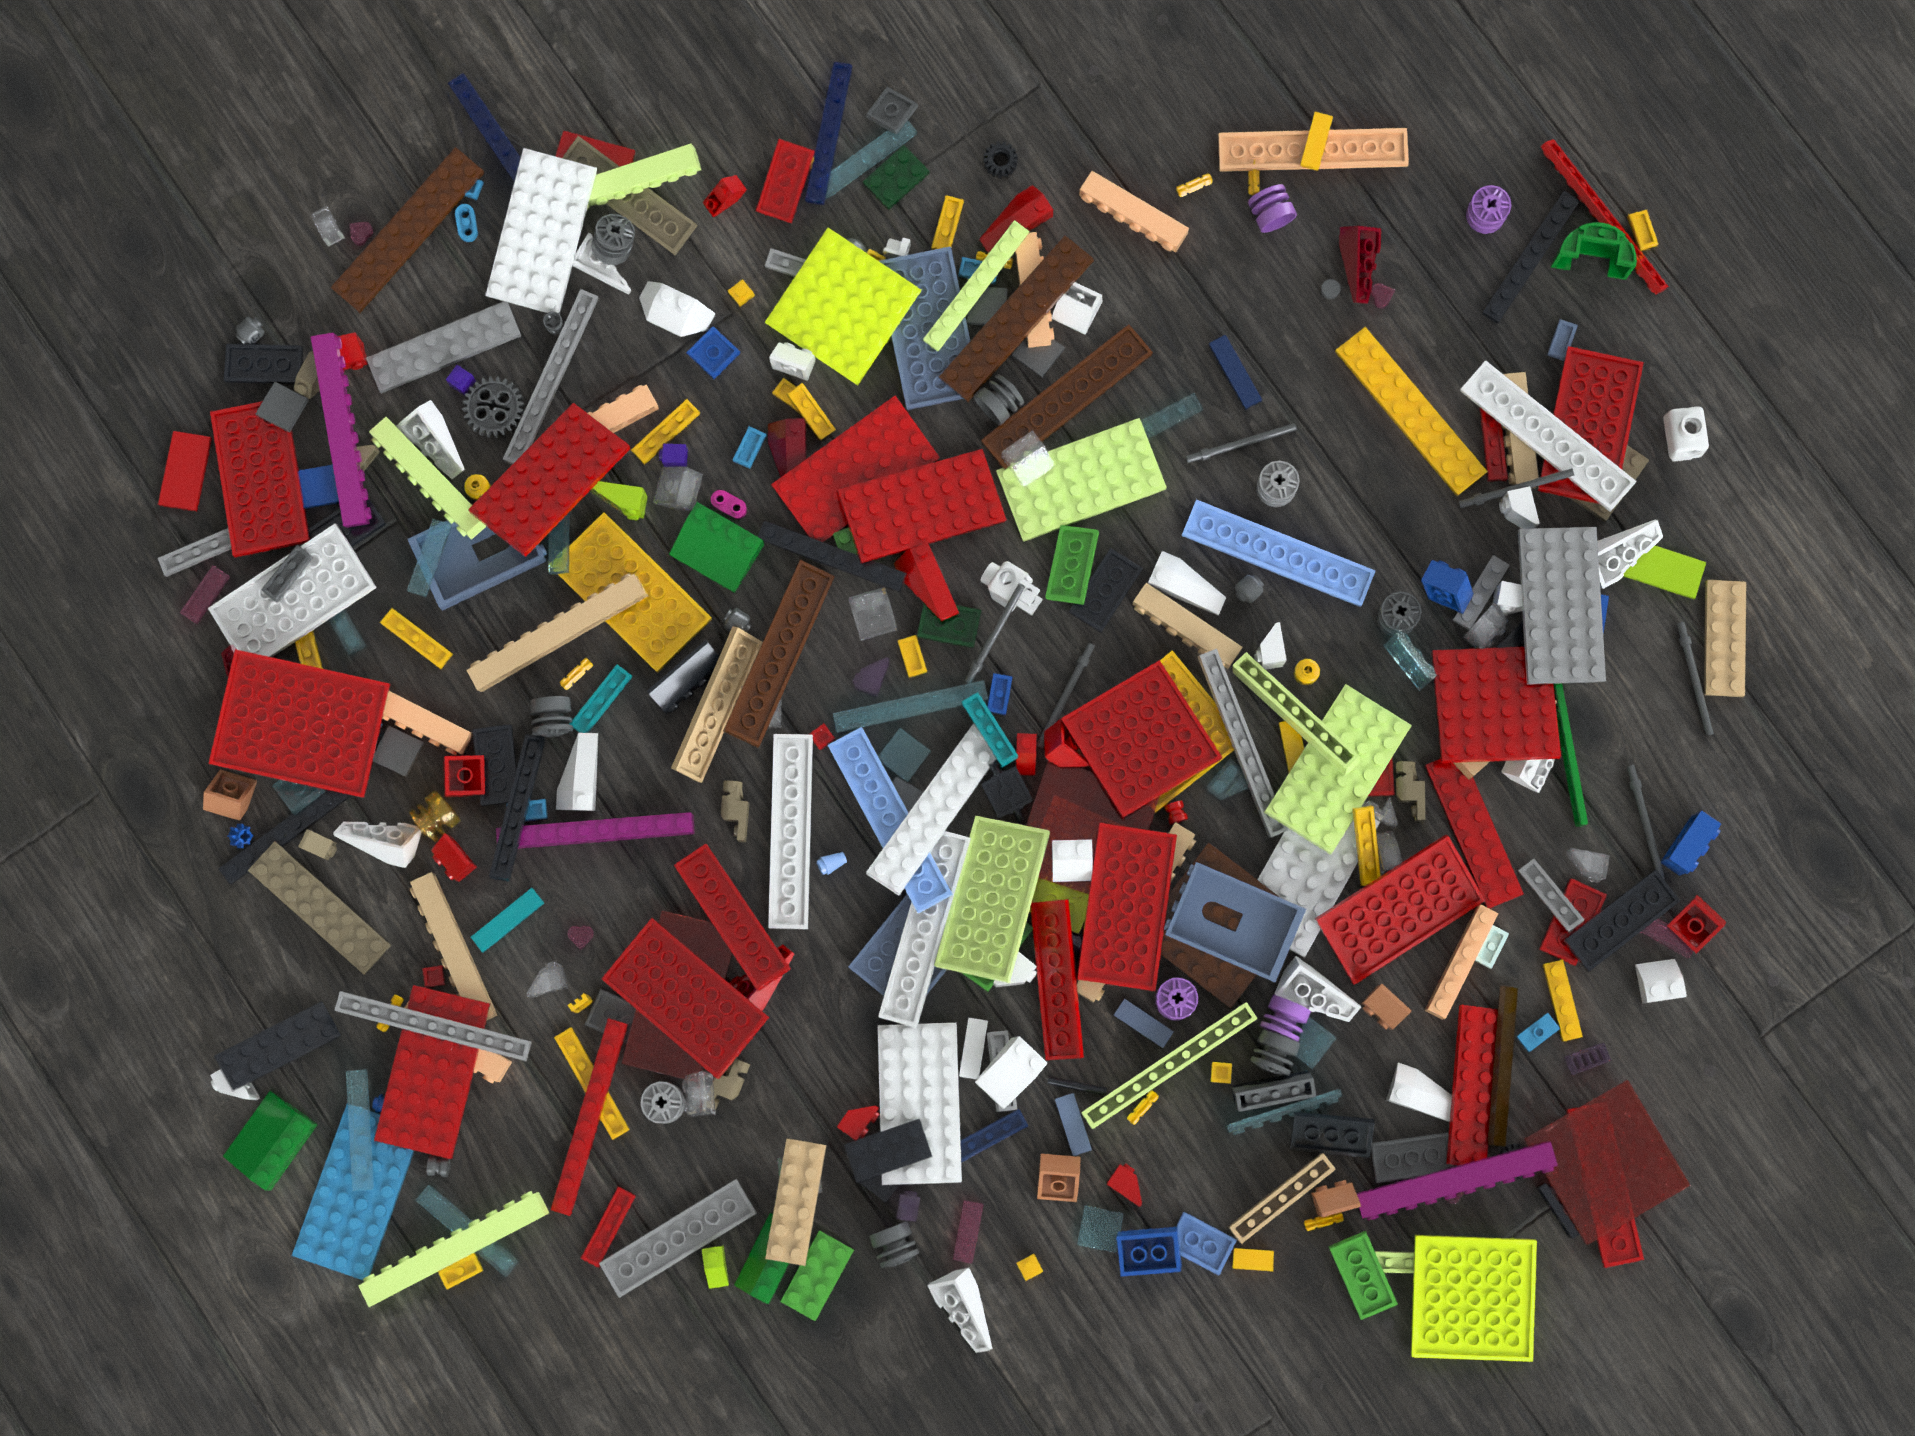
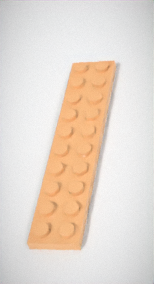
(1285, 149)

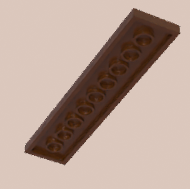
(407, 230)
(1016, 318)
(1071, 392)
(778, 653)

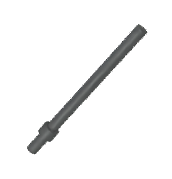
(1206, 453)
(1480, 498)
(1685, 642)
(1081, 662)
(977, 664)
(1636, 785)

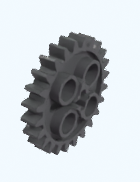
(489, 423)

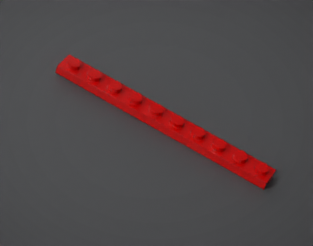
(1600, 211)
(589, 1117)

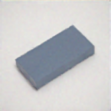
(1562, 339)

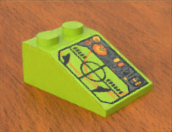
(624, 498)

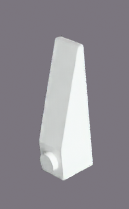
(429, 432)
(1623, 549)
(1180, 581)
(579, 778)
(388, 843)
(1313, 991)
(1419, 1093)
(962, 1301)

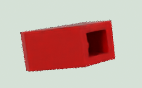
(724, 195)
(856, 1121)

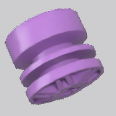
(1272, 208)
(1487, 219)
(1166, 1005)
(1285, 1017)

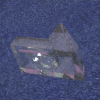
(1385, 815)

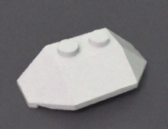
(674, 310)

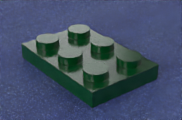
(896, 177)
(956, 630)

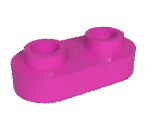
(728, 504)

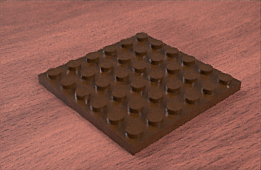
(1214, 974)

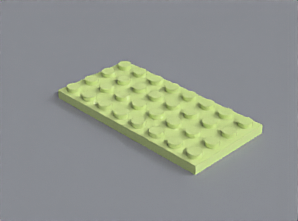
(1086, 480)
(1315, 794)
(992, 899)

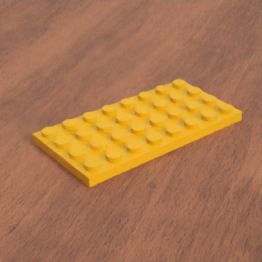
(657, 624)

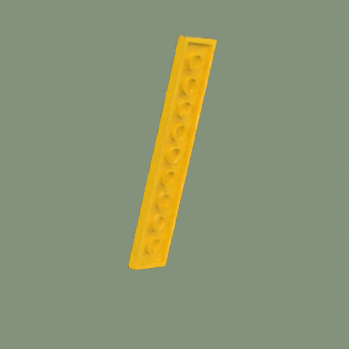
(1411, 411)

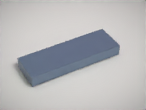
(1143, 1023)
(1073, 1124)

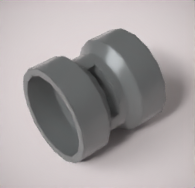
(550, 321)
(440, 1166)

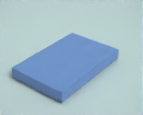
(1204, 1243)

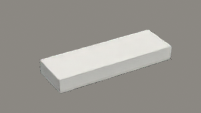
(973, 1048)

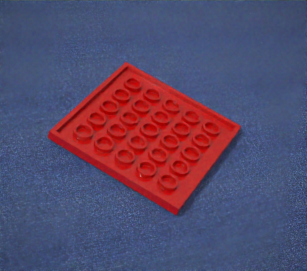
(1490, 709)
(1141, 739)

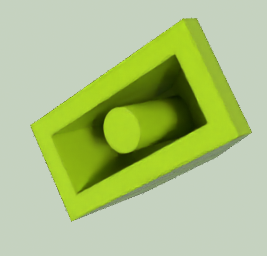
(715, 1266)

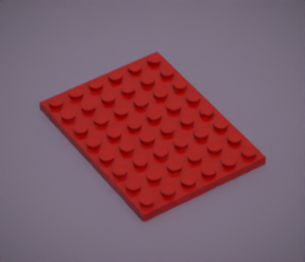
(299, 723)

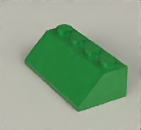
(760, 1275)

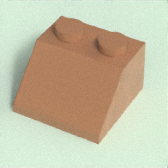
(229, 795)
(1385, 1007)
(1058, 1177)
(1335, 1199)

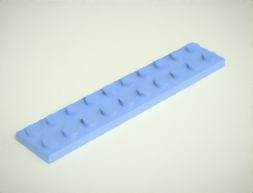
(1278, 553)
(885, 811)

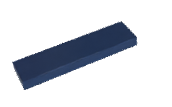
(1235, 372)
(992, 1134)

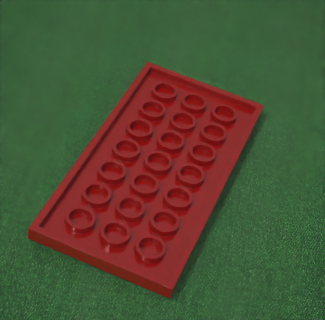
(1598, 404)
(872, 448)
(549, 479)
(258, 481)
(921, 505)
(1126, 907)
(1400, 909)
(685, 998)
(430, 1078)

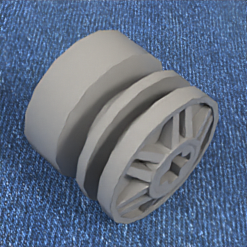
(1269, 490)
(671, 1110)

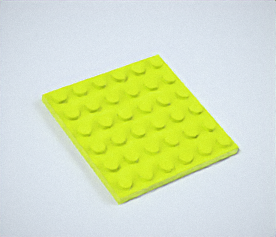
(843, 306)
(1473, 1298)

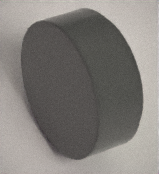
(1330, 289)

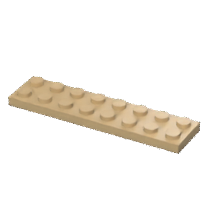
(716, 705)

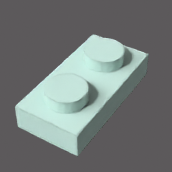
(1491, 947)

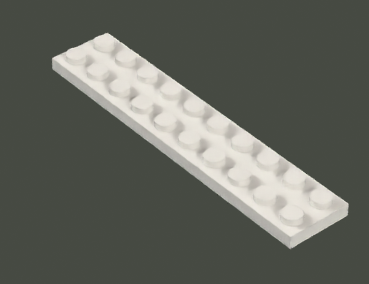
(1547, 435)
(932, 812)
(790, 831)
(922, 939)

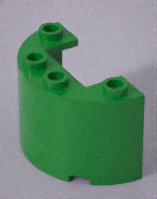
(1598, 241)

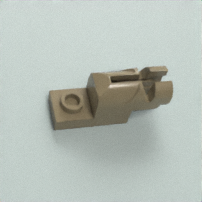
(1410, 790)
(734, 809)
(730, 1084)

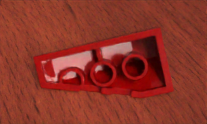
(1027, 208)
(927, 580)
(746, 987)

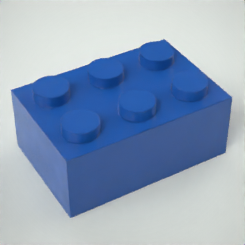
(1447, 586)
(1691, 843)
(1149, 1251)

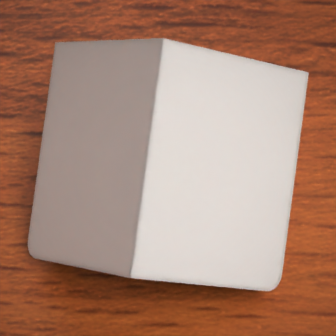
(896, 248)

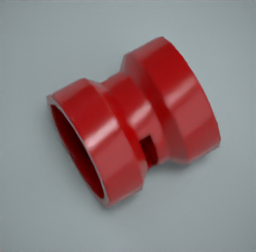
(1176, 813)

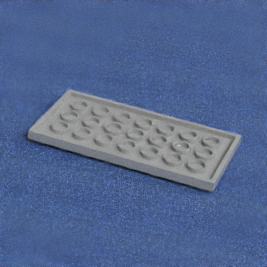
(1561, 605)

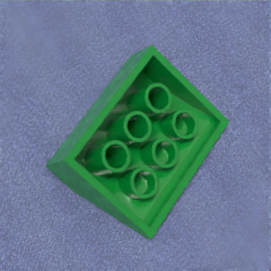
(716, 547)
(270, 1141)

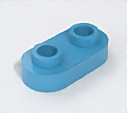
(466, 224)

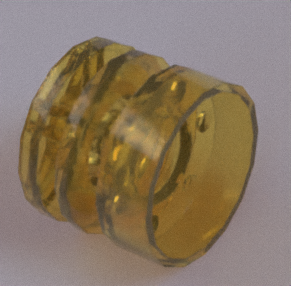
(434, 816)

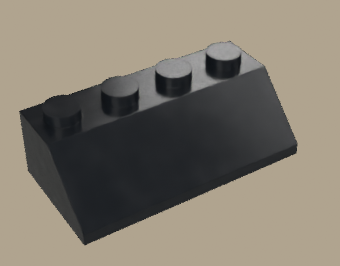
(684, 678)

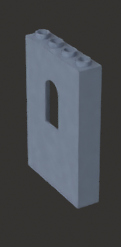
(461, 573)
(1263, 931)

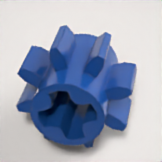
(240, 835)

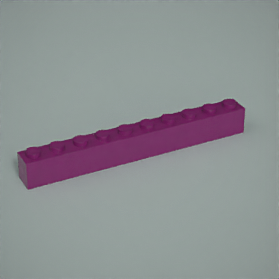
(340, 430)
(606, 830)
(1457, 1179)

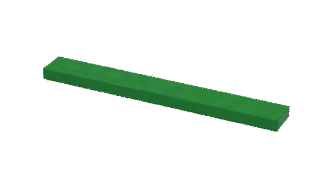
(1569, 758)

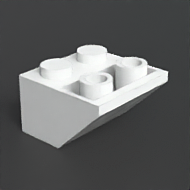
(1077, 308)
(1528, 772)

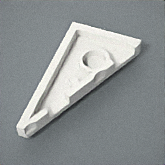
(587, 262)

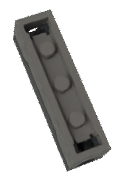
(1273, 1091)

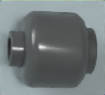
(249, 330)
(1249, 588)
(737, 619)

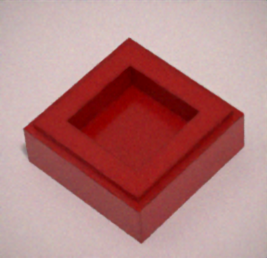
(822, 736)
(433, 976)

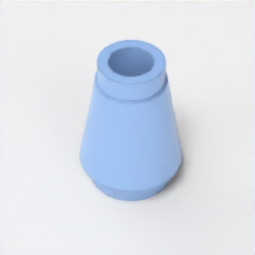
(829, 863)

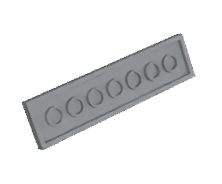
(443, 347)
(677, 1238)

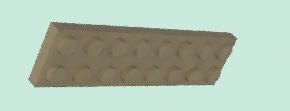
(643, 209)
(319, 908)

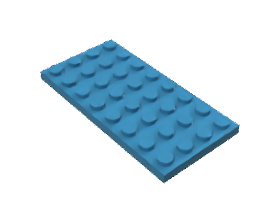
(346, 1225)

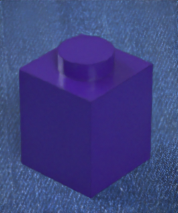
(460, 380)
(673, 455)

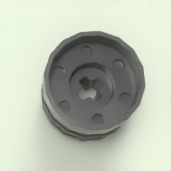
(613, 239)
(1002, 396)
(1390, 621)
(551, 719)
(1275, 1052)
(894, 1245)

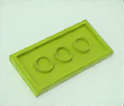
(1668, 571)

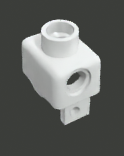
(1681, 443)
(997, 576)

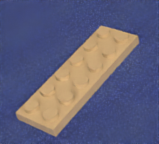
(1725, 638)
(795, 1202)

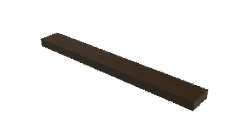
(1502, 1066)

